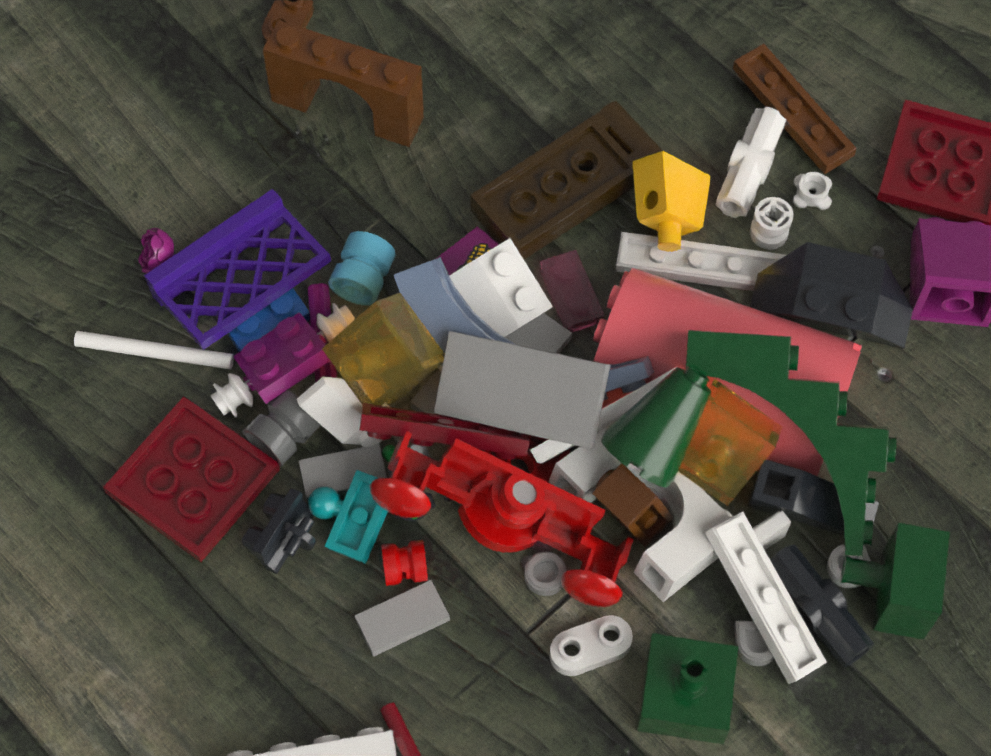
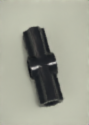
(821, 606)

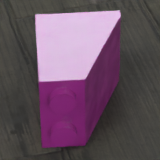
(951, 272)

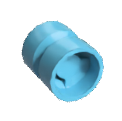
(364, 265)

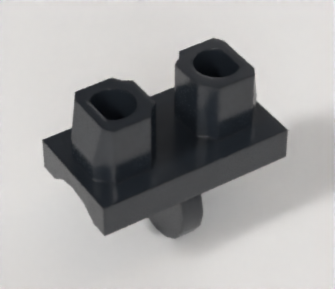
(284, 533)

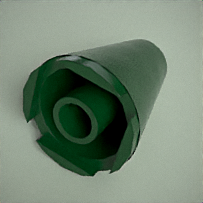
(660, 426)

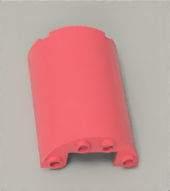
(654, 318)

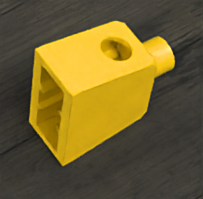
(670, 197)

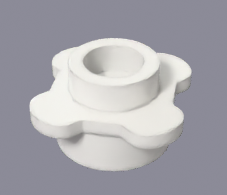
(815, 182)

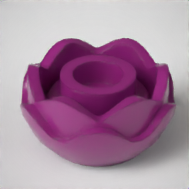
(157, 249)

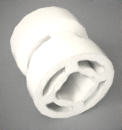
(771, 223)

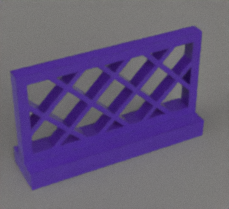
(220, 250)

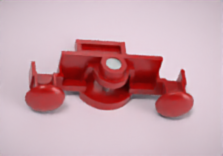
(509, 509)

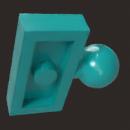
(357, 517)

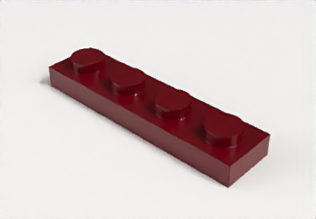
(426, 428)

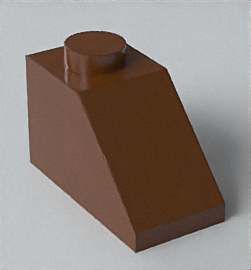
(632, 504)

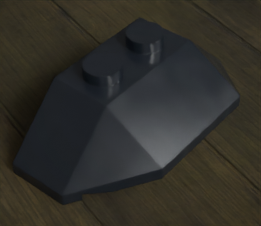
(836, 294)

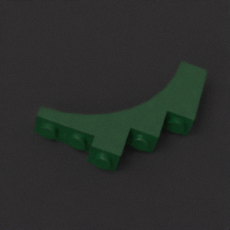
(848, 450)

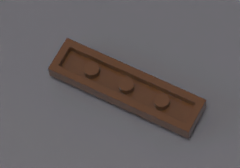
(804, 117)

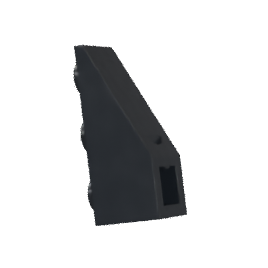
(800, 497)

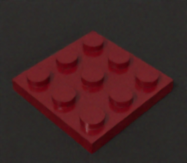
(939, 165)
(192, 478)

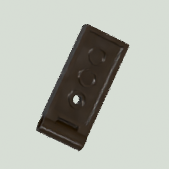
(554, 191)

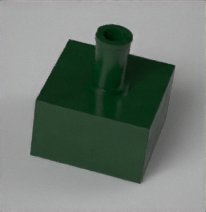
(907, 580)
(688, 688)

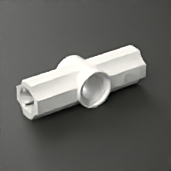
(750, 162)

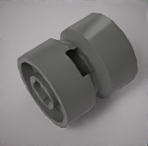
(281, 428)

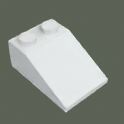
(501, 289)

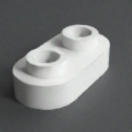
(593, 647)

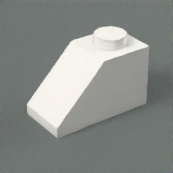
(337, 410)

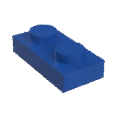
(268, 318)

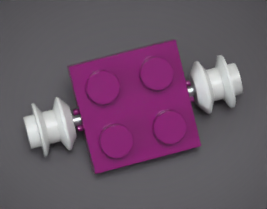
(280, 359)

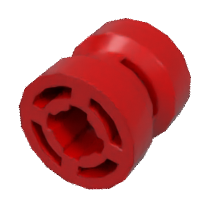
(404, 562)

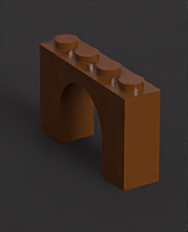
(390, 86)

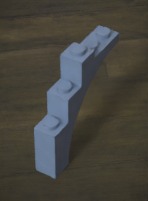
(443, 309)

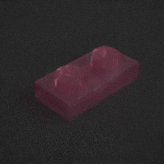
(571, 291)

